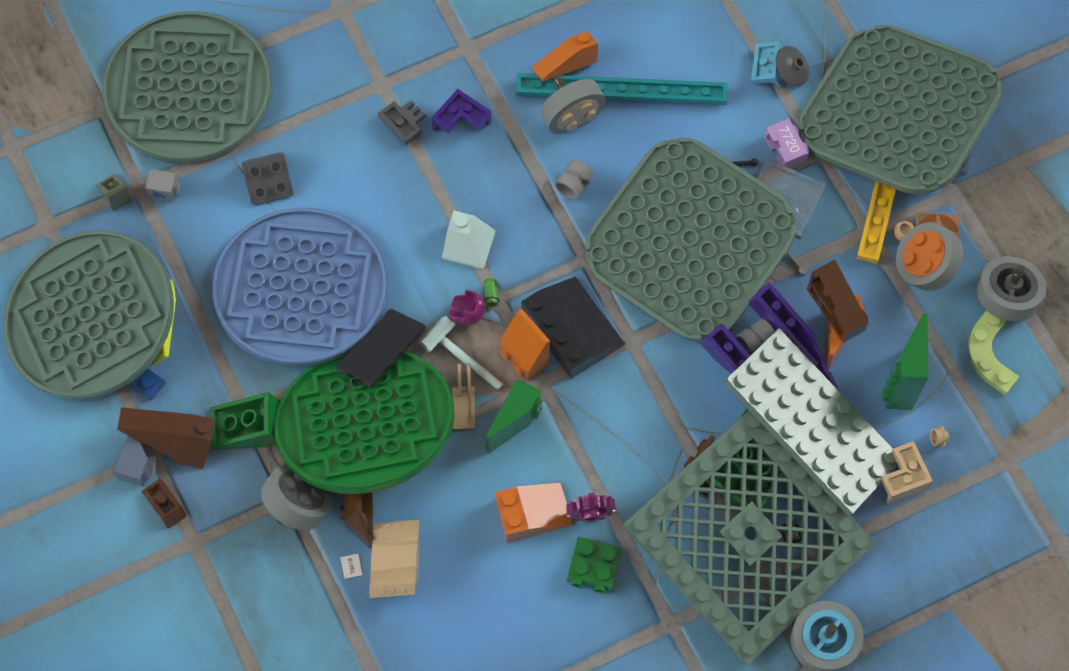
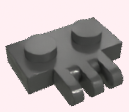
(403, 120)

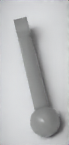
(802, 270)

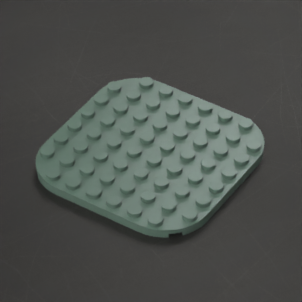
(900, 109)
(690, 238)

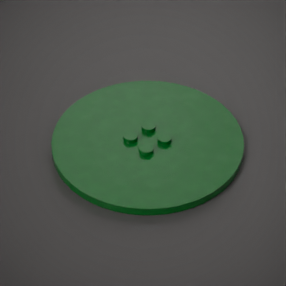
(360, 436)

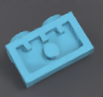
(765, 64)

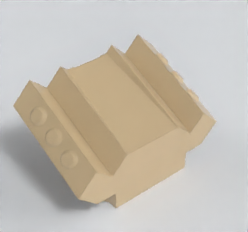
(394, 559)

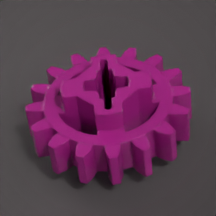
(591, 508)

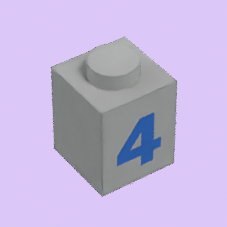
(162, 185)

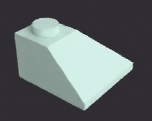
(468, 240)

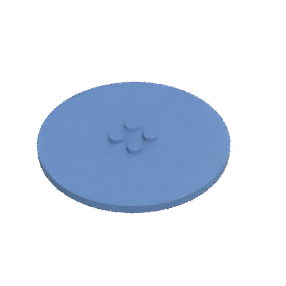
(299, 287)

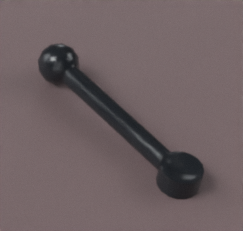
(754, 162)

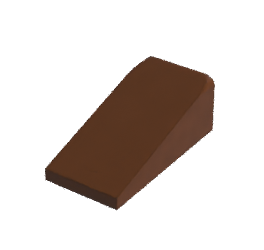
(164, 503)

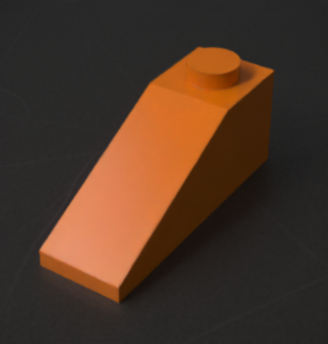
(568, 56)

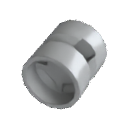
(573, 181)
(754, 338)

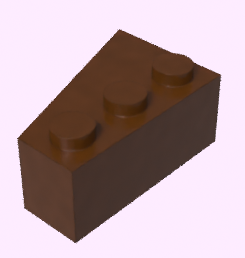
(837, 301)

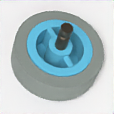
(826, 637)

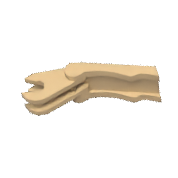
(464, 403)

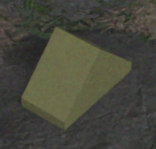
(114, 191)

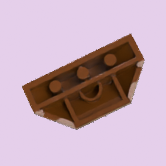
(359, 515)

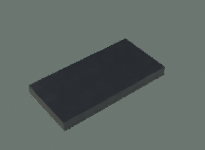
(381, 348)

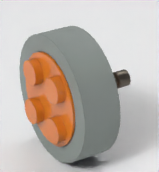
(929, 256)

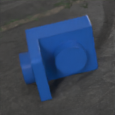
(148, 383)

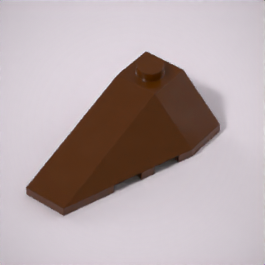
(177, 435)

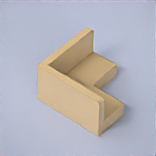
(911, 477)

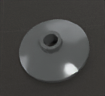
(792, 66)

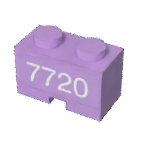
(787, 143)

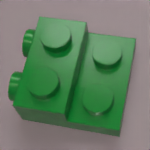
(594, 565)

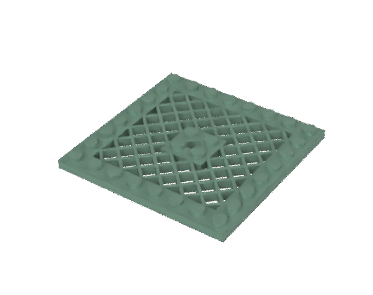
(701, 594)

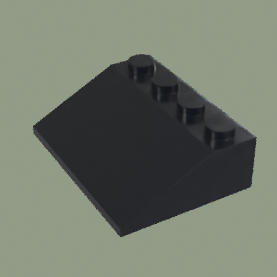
(573, 325)

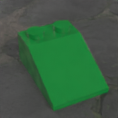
(515, 415)
(244, 422)

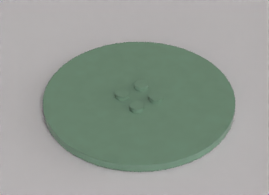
(187, 87)
(88, 315)

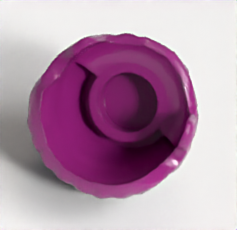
(467, 308)

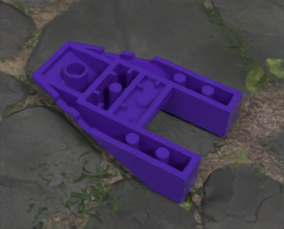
(779, 314)

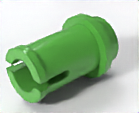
(490, 293)

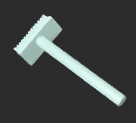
(437, 335)

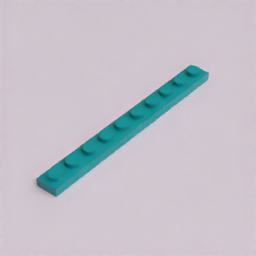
(633, 89)

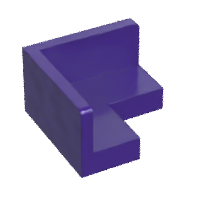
(460, 107)

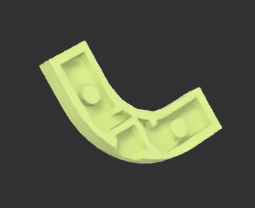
(983, 357)

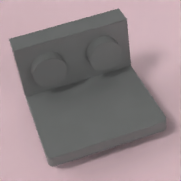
(267, 178)

